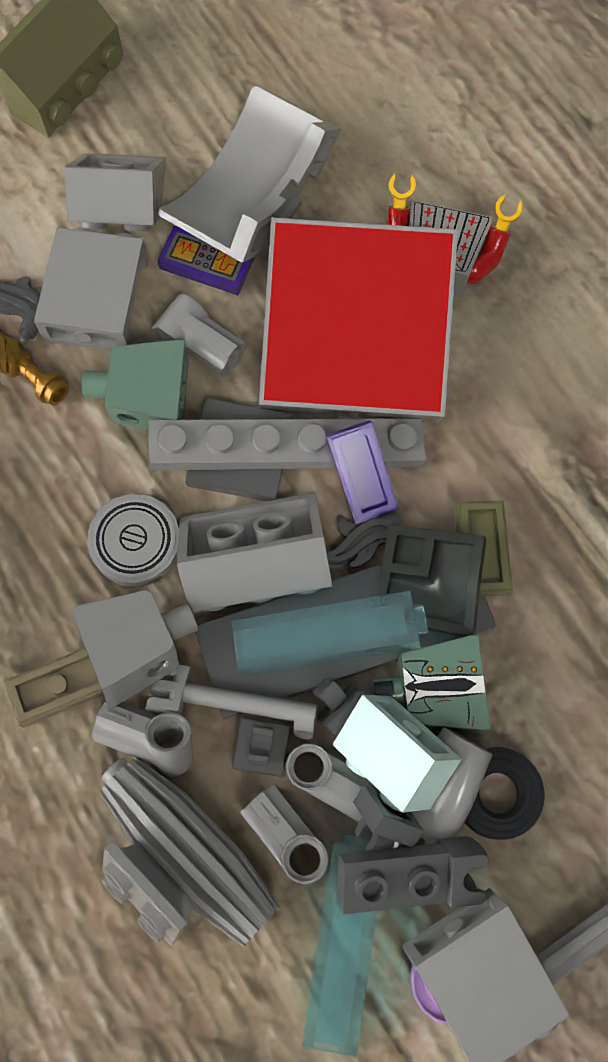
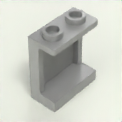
(90, 288)
(486, 980)

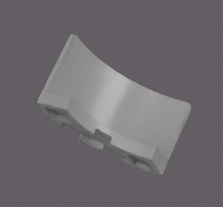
(255, 176)

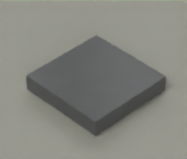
(248, 483)

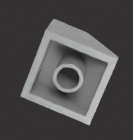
(114, 190)

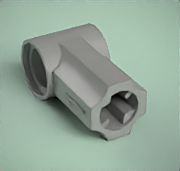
(203, 337)
(143, 733)
(336, 783)
(283, 832)

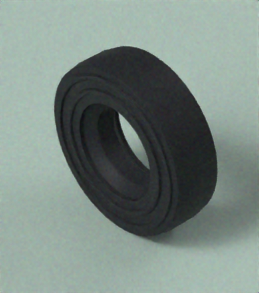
(528, 803)

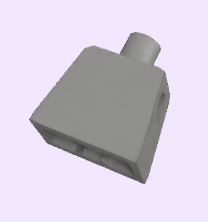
(131, 641)

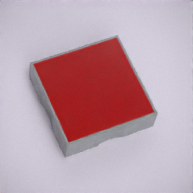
(358, 318)

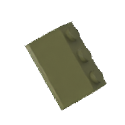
(56, 60)

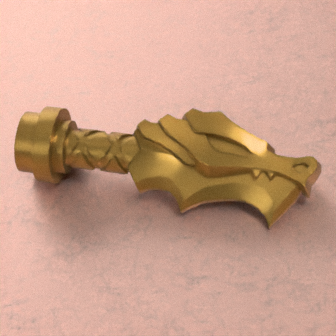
(14, 360)

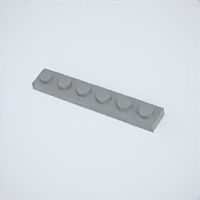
(272, 443)

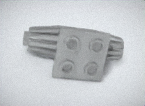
(177, 860)

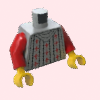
(478, 242)

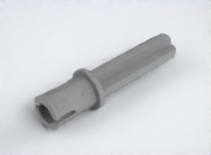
(576, 946)

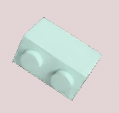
(396, 753)

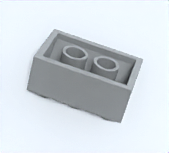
(252, 553)

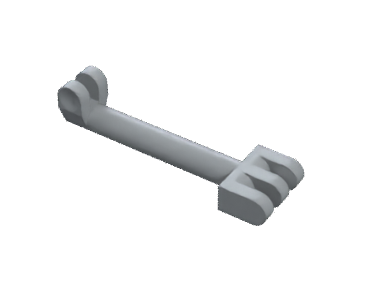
(181, 691)

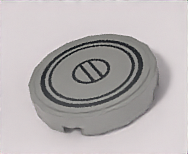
(133, 540)

